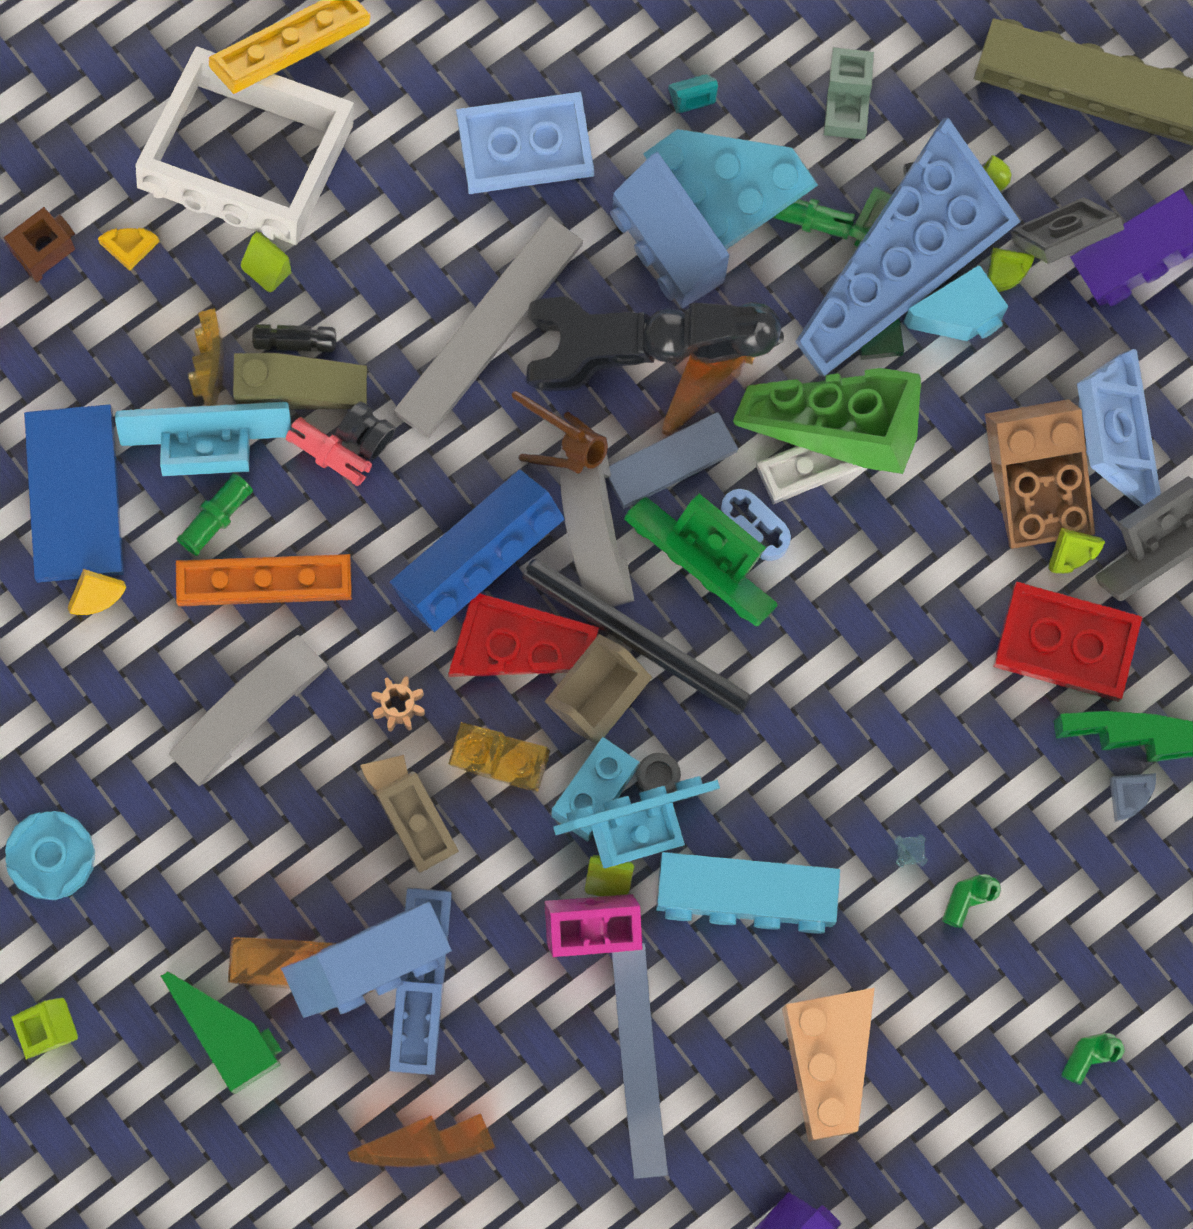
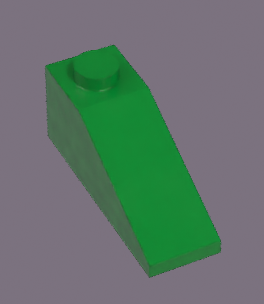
(230, 1040)

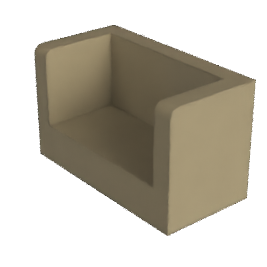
(598, 689)
(416, 822)

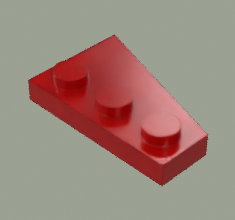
(517, 640)

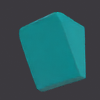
(693, 93)

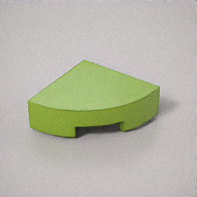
(1008, 268)
(1074, 550)

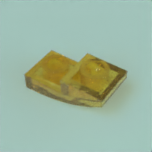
(209, 367)
(499, 757)

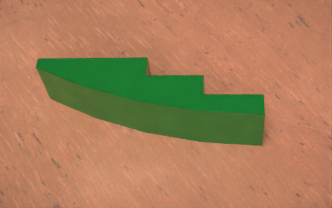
(1162, 735)

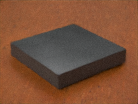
(1066, 230)

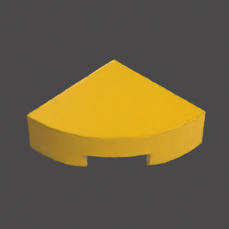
(129, 244)
(95, 593)

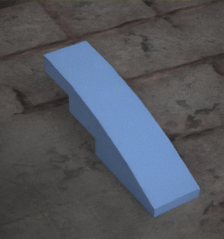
(420, 999)

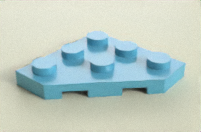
(734, 179)

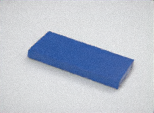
(73, 492)

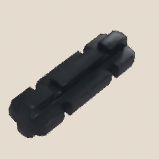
(294, 338)

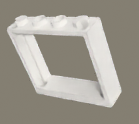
(233, 205)

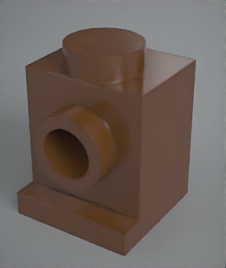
(28, 236)

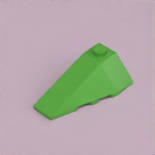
(851, 419)

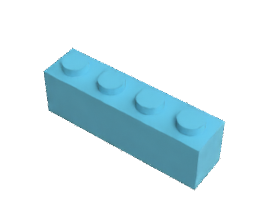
(748, 891)

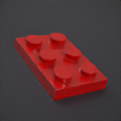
(1067, 641)

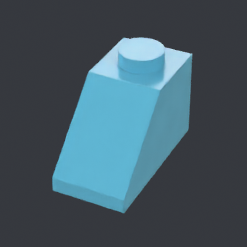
(960, 308)

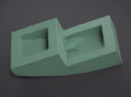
(848, 93)

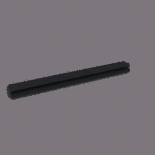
(636, 636)

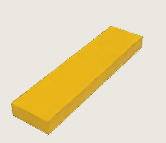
(287, 42)

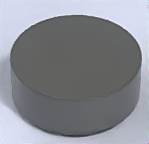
(658, 771)

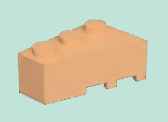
(829, 1059)

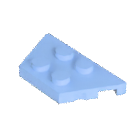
(1119, 428)

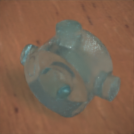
(911, 850)

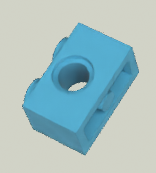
(597, 782)

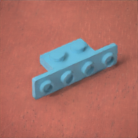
(203, 436)
(639, 828)

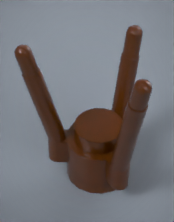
(579, 443)

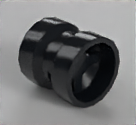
(366, 431)

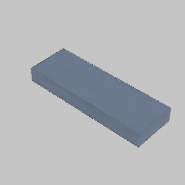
(671, 460)

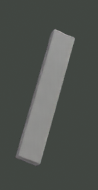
(488, 327)

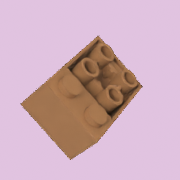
(1041, 471)

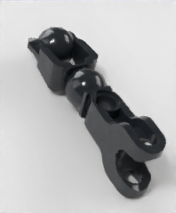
(628, 338)

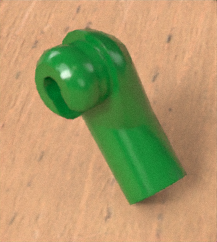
(968, 894)
(1090, 1051)

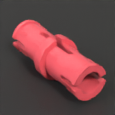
(328, 451)

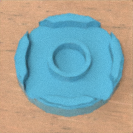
(49, 855)

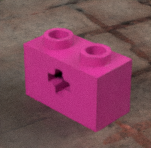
(593, 925)

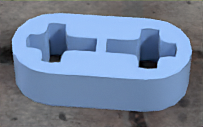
(762, 517)

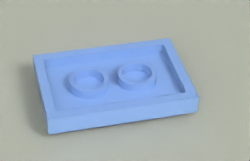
(525, 142)

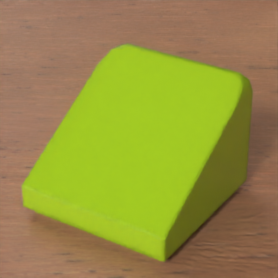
(265, 262)
(608, 881)
(44, 1027)

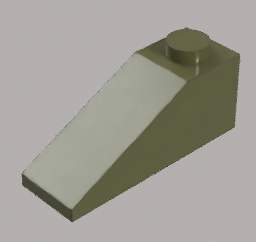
(298, 381)

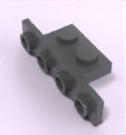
(1156, 539)

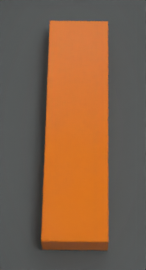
(263, 580)

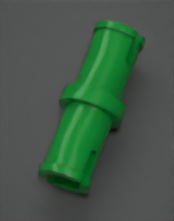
(817, 217)
(215, 514)

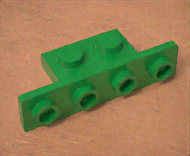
(710, 550)

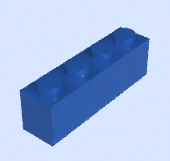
(477, 550)

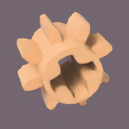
(403, 693)

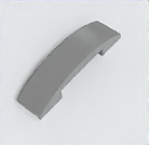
(593, 534)
(246, 708)

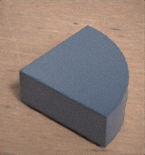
(1131, 794)

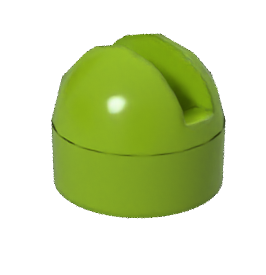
(998, 172)

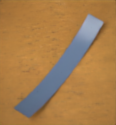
(639, 1064)

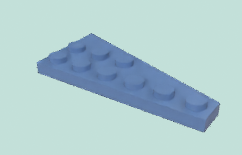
(924, 235)

